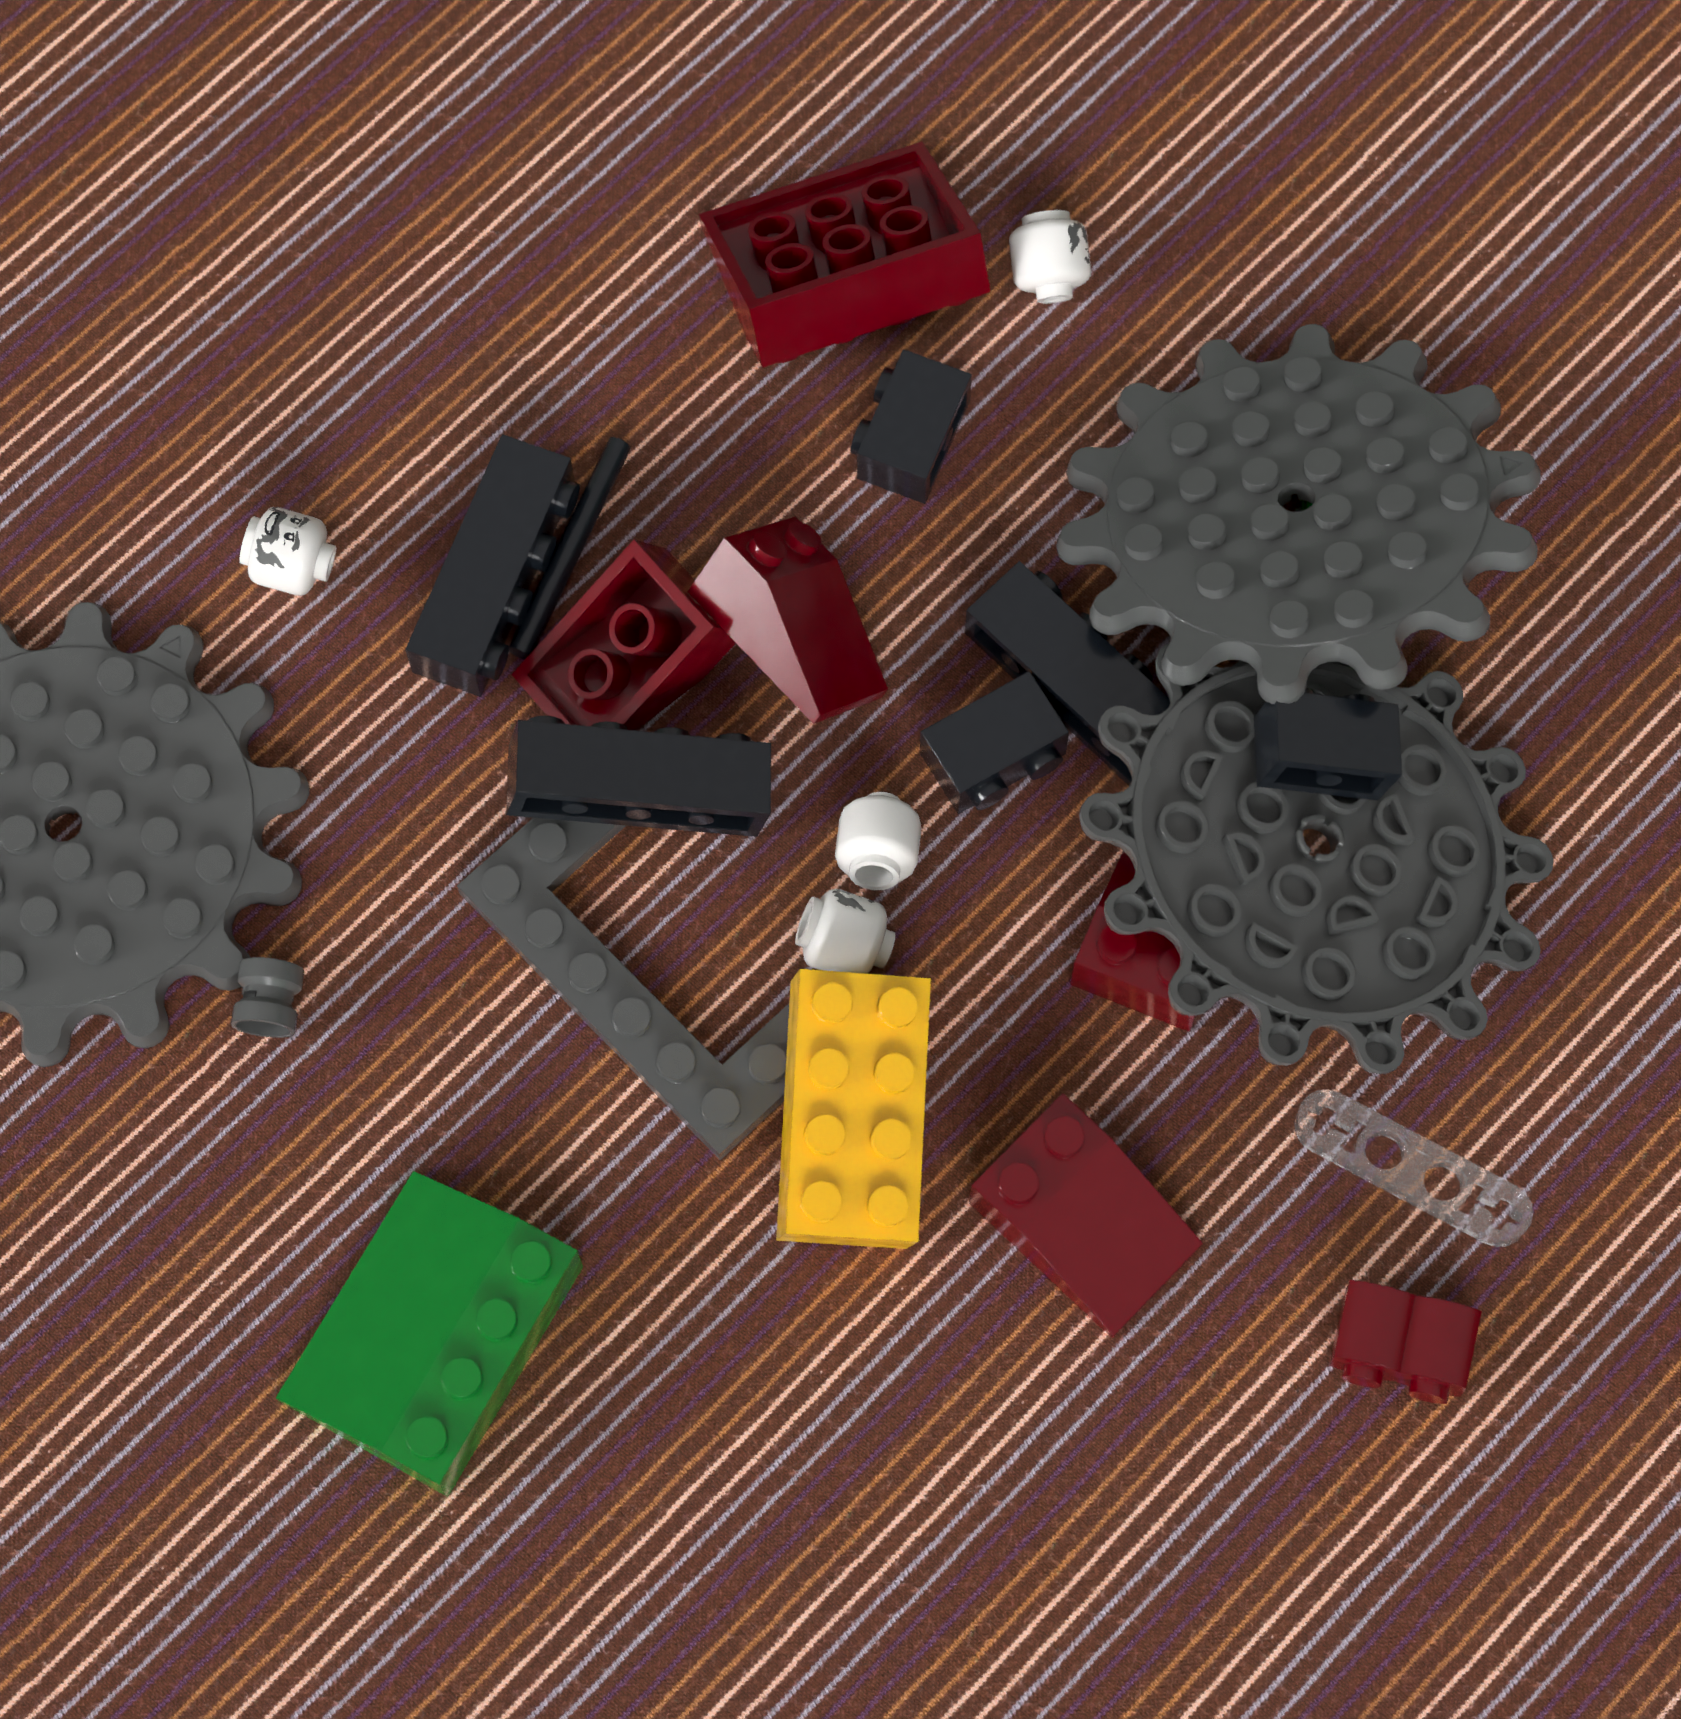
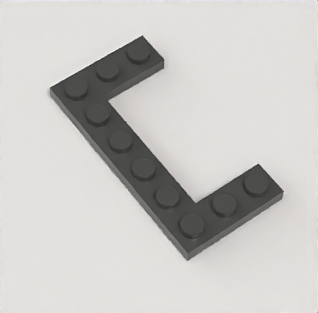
(517, 901)

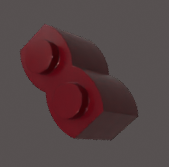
(1405, 1341)

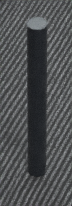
(570, 547)

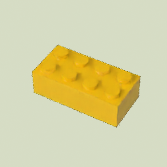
(854, 1109)

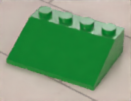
(432, 1330)

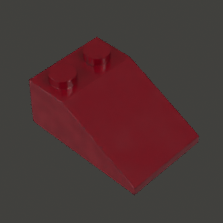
(792, 616)
(625, 645)
(1128, 967)
(1084, 1215)

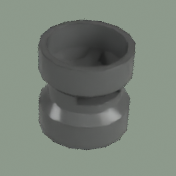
(267, 997)

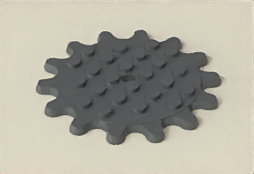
(1235, 576)
(163, 838)
(1324, 937)

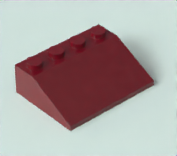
(846, 253)

